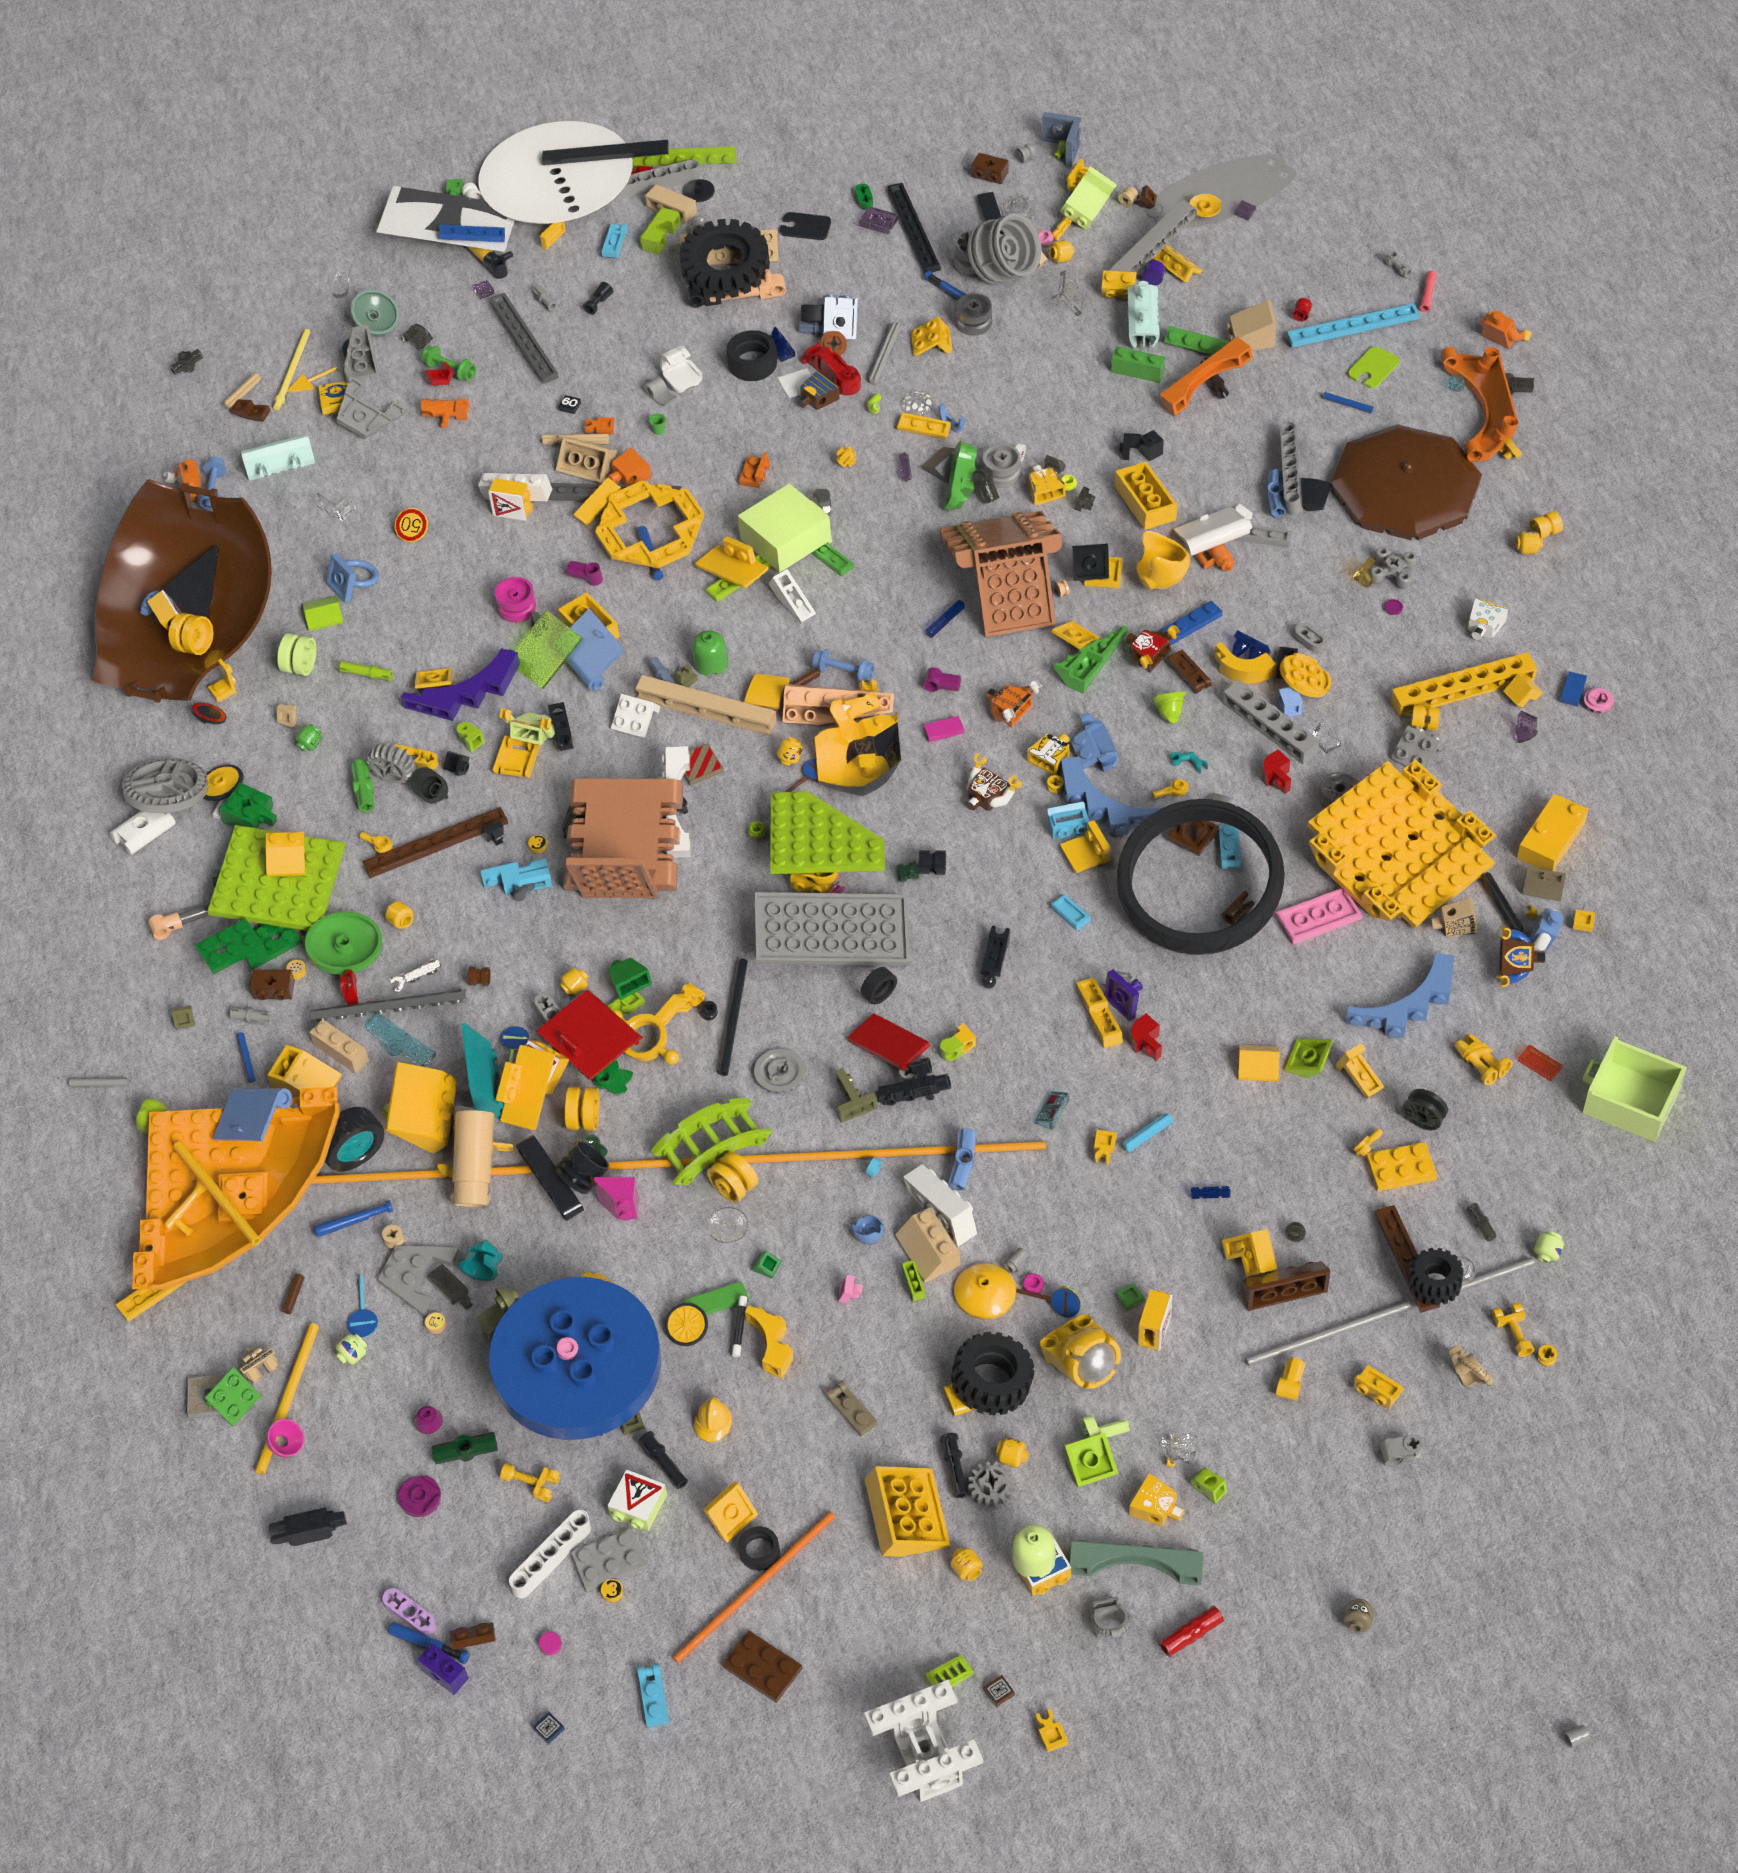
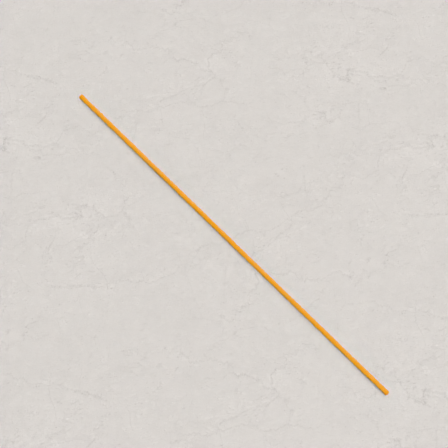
(686, 1161)

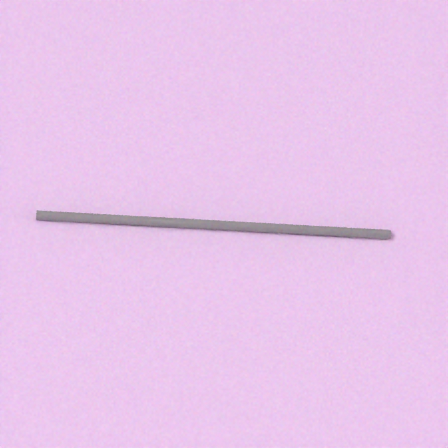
(1379, 1315)

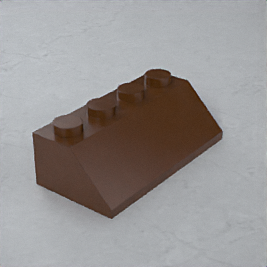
(1285, 1285)

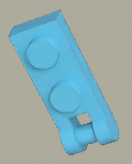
(614, 240)
(1229, 847)
(653, 1696)

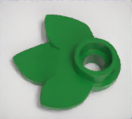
(615, 1078)

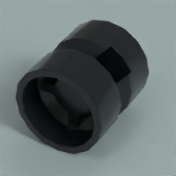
(932, 862)

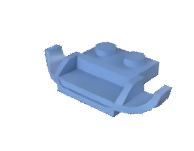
(1095, 744)

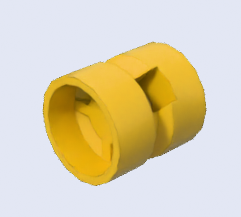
(1547, 524)
(1418, 717)

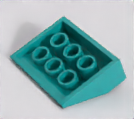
(481, 1071)

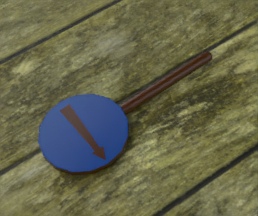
(810, 771)
(1063, 1301)

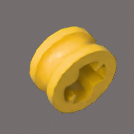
(1055, 779)
(1552, 1358)

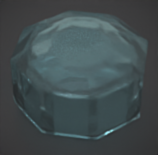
(1456, 383)

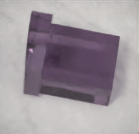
(1526, 727)

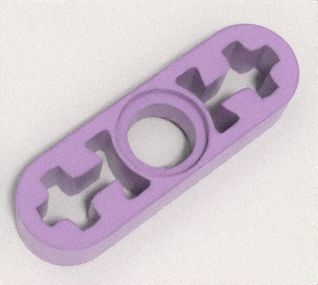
(411, 1620)

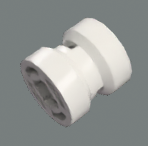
(471, 191)

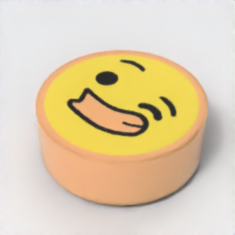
(435, 1323)

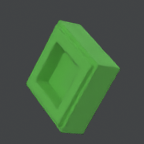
(1130, 1297)

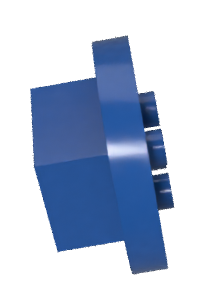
(604, 1381)

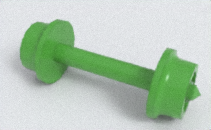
(465, 370)

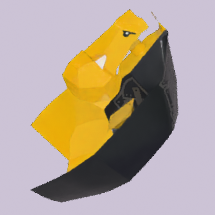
(860, 754)

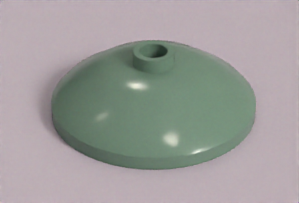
(375, 304)

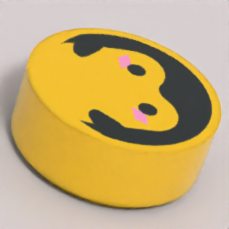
(537, 844)
(612, 1590)

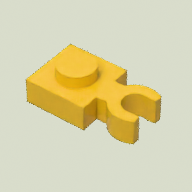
(1104, 1145)
(1051, 1734)

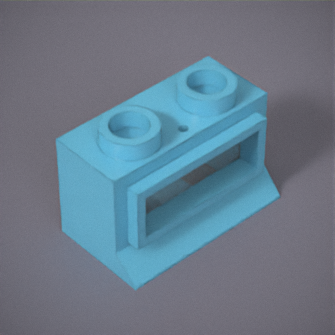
(1067, 820)

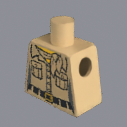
(1457, 919)

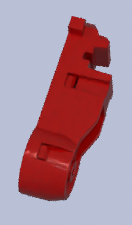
(834, 368)

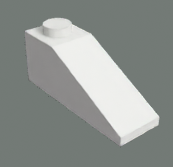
(791, 596)

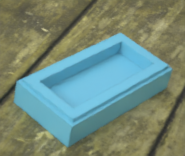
(1070, 912)

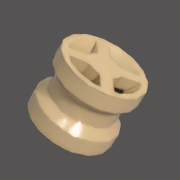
(1128, 196)
(390, 1240)

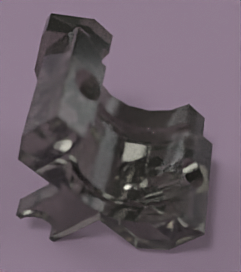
(418, 336)

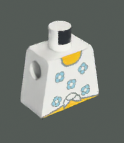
(1486, 619)

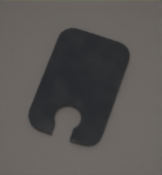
(807, 226)

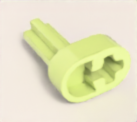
(1091, 1429)

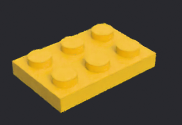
(1401, 1166)

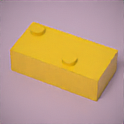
(1145, 495)
(1552, 833)

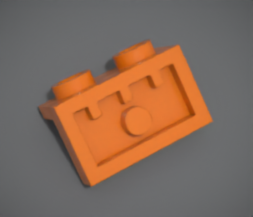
(754, 471)

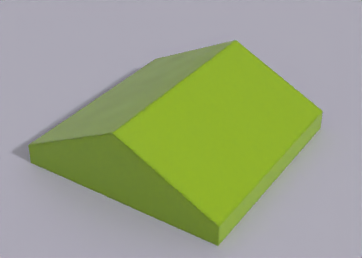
(323, 613)
(1308, 1057)
(1091, 1459)

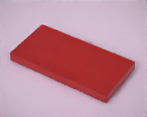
(888, 1041)

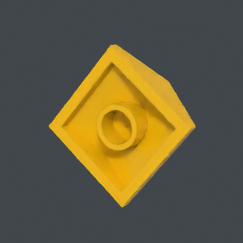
(1075, 634)
(434, 678)

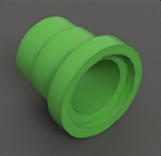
(658, 423)

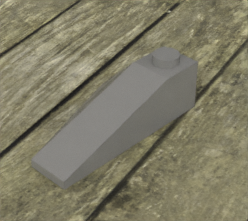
(360, 355)

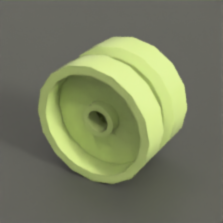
(297, 654)

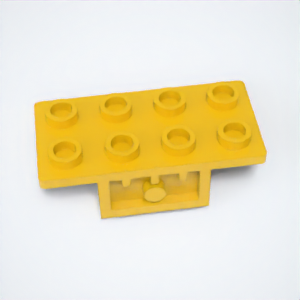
(733, 563)
(525, 1086)

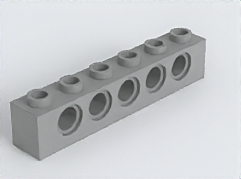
(1271, 722)

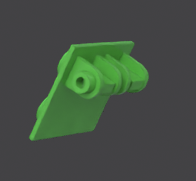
(232, 1396)

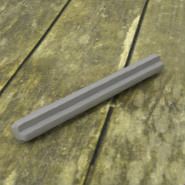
(884, 353)

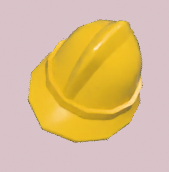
(712, 1420)

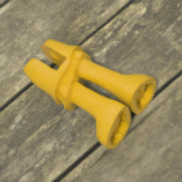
(1475, 1050)

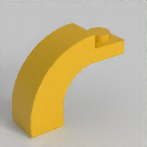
(1247, 671)

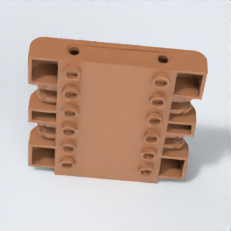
(1009, 568)
(623, 837)

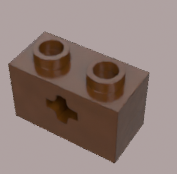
(990, 168)
(272, 984)

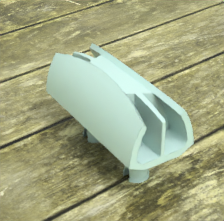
(1143, 313)
(277, 456)

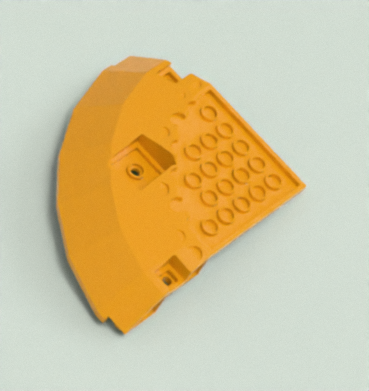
(269, 1172)

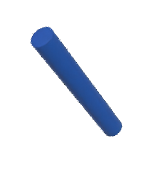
(1351, 403)
(246, 1057)

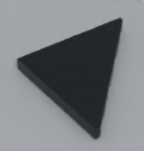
(194, 587)

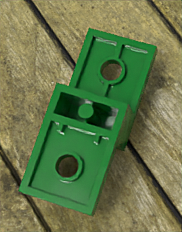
(245, 943)

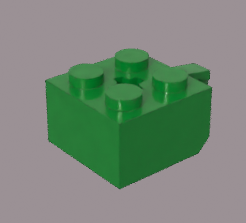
(248, 808)

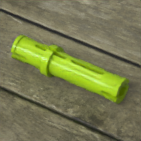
(370, 671)

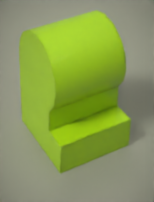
(470, 736)
(1209, 1484)

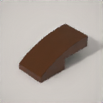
(247, 410)

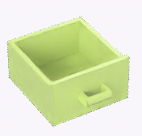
(784, 527)
(1633, 1089)

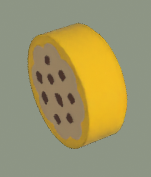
(298, 968)

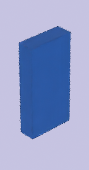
(1573, 688)

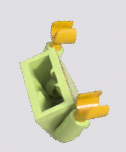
(529, 726)

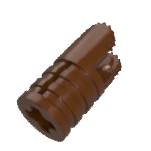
(1237, 909)

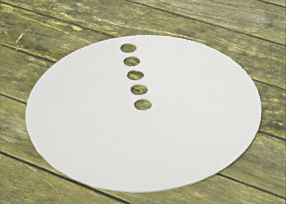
(524, 190)

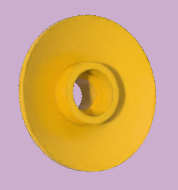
(1206, 205)

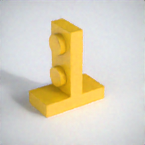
(1360, 1071)

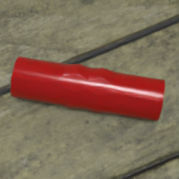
(1191, 1631)

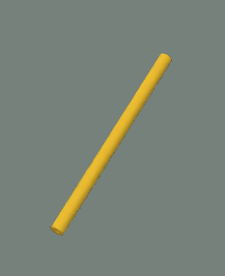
(217, 1193)
(289, 1391)

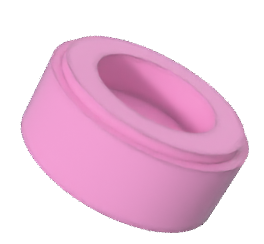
(1045, 237)
(567, 1348)

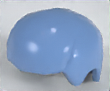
(868, 1229)

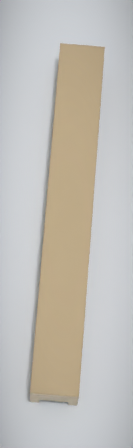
(706, 705)

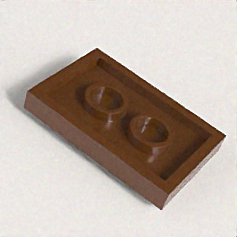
(762, 1666)

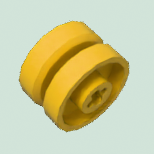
(191, 633)
(582, 1108)
(732, 1177)

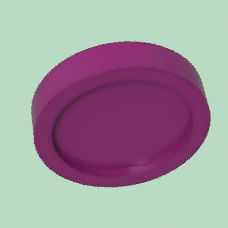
(1393, 607)

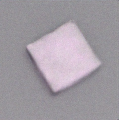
(1245, 210)
(483, 289)

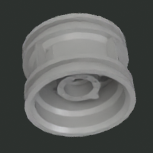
(1004, 248)

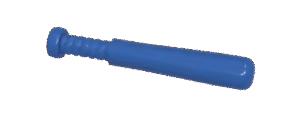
(348, 1220)

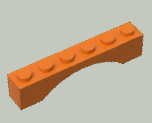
(1231, 356)

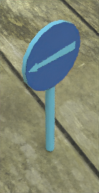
(362, 1321)

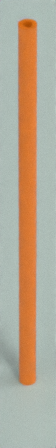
(758, 1583)

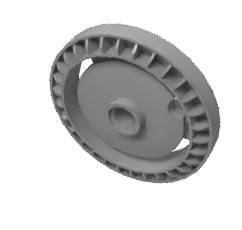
(165, 785)

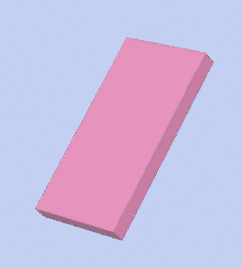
(1318, 915)

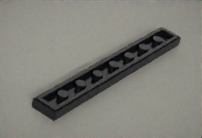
(605, 152)
(913, 228)

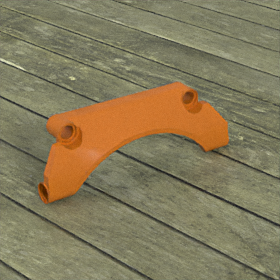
(1489, 384)

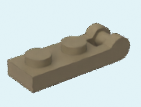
(851, 1408)

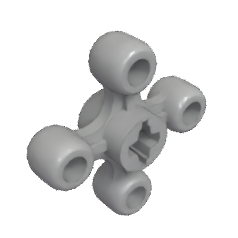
(1393, 567)

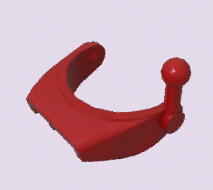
(349, 993)

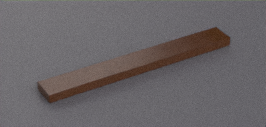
(433, 843)

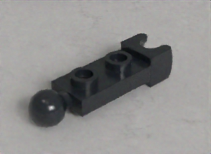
(994, 957)

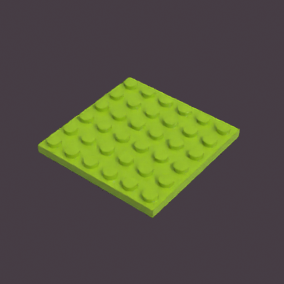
(281, 901)

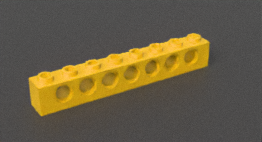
(1462, 684)

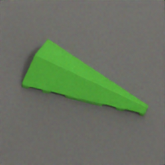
(1082, 668)

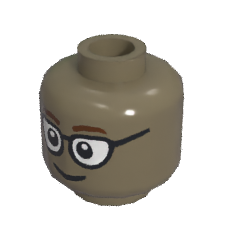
(1358, 1615)

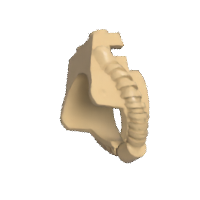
(1469, 1368)

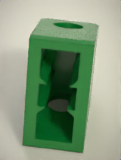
(628, 977)

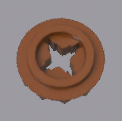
(839, 339)

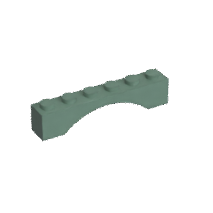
(1181, 1565)

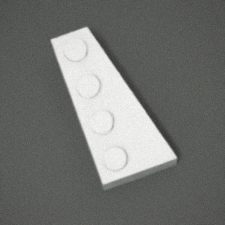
(946, 1204)

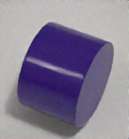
(1154, 272)

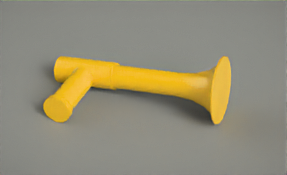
(175, 1220)

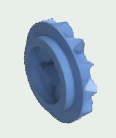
(145, 607)

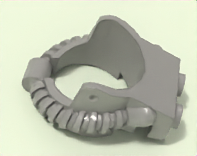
(1109, 1609)

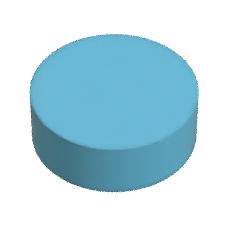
(874, 1167)

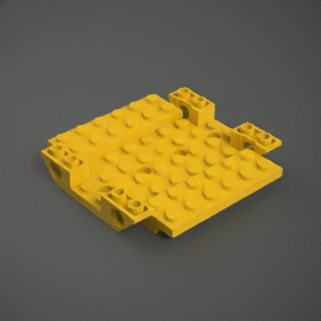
(1376, 822)

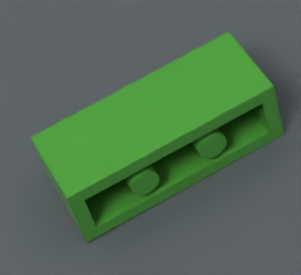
(1138, 364)

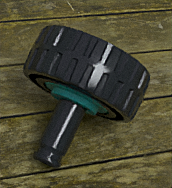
(354, 1139)

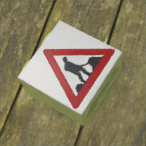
(637, 1500)

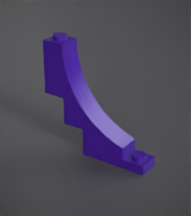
(447, 700)

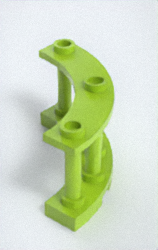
(701, 1120)

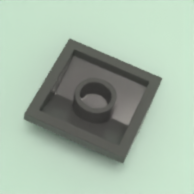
(940, 464)

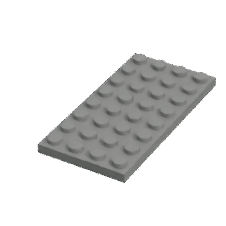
(831, 929)

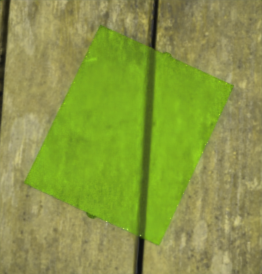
(546, 648)

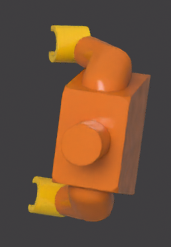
(1501, 329)

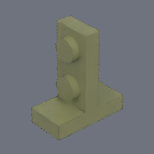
(856, 1104)

